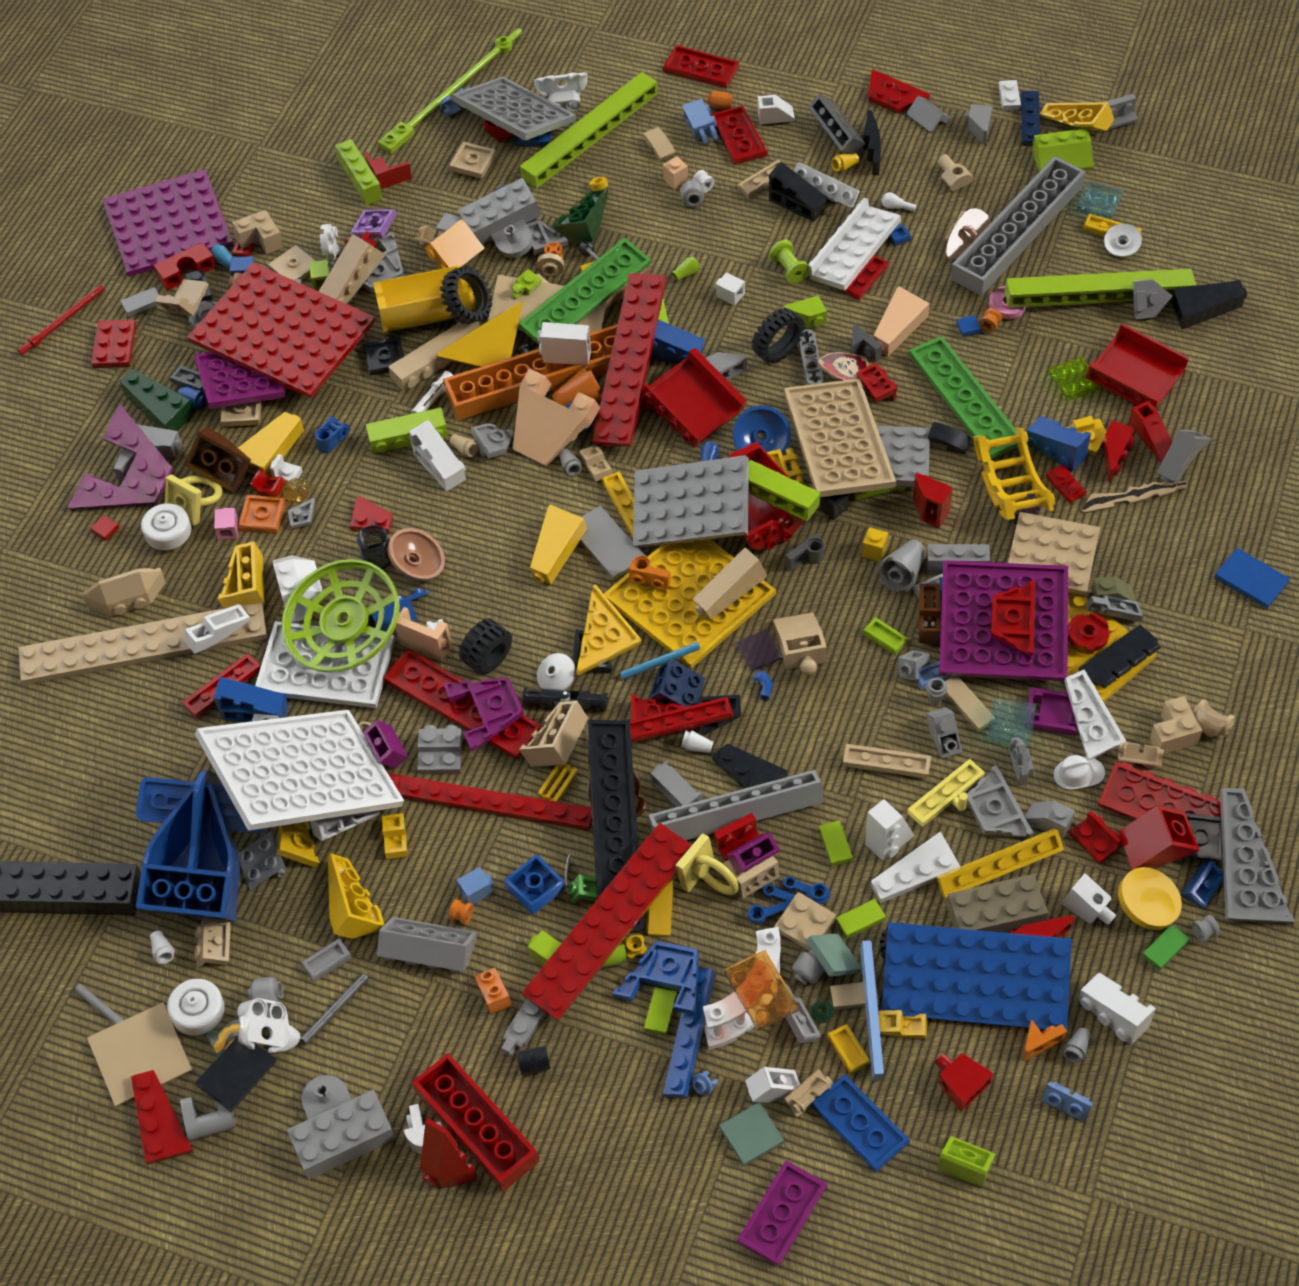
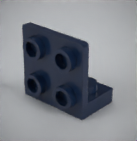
(677, 684)

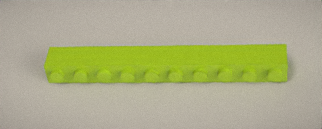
(588, 130)
(1088, 287)

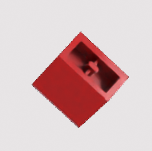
(932, 499)

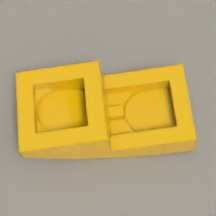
(394, 836)
(896, 1025)

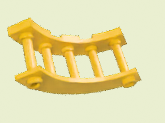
(994, 485)

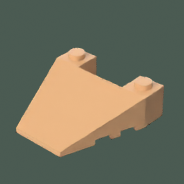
(544, 425)

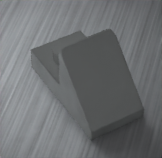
(863, 342)

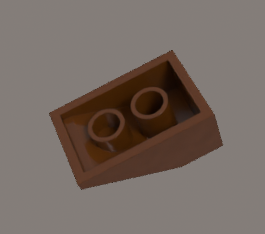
(217, 459)

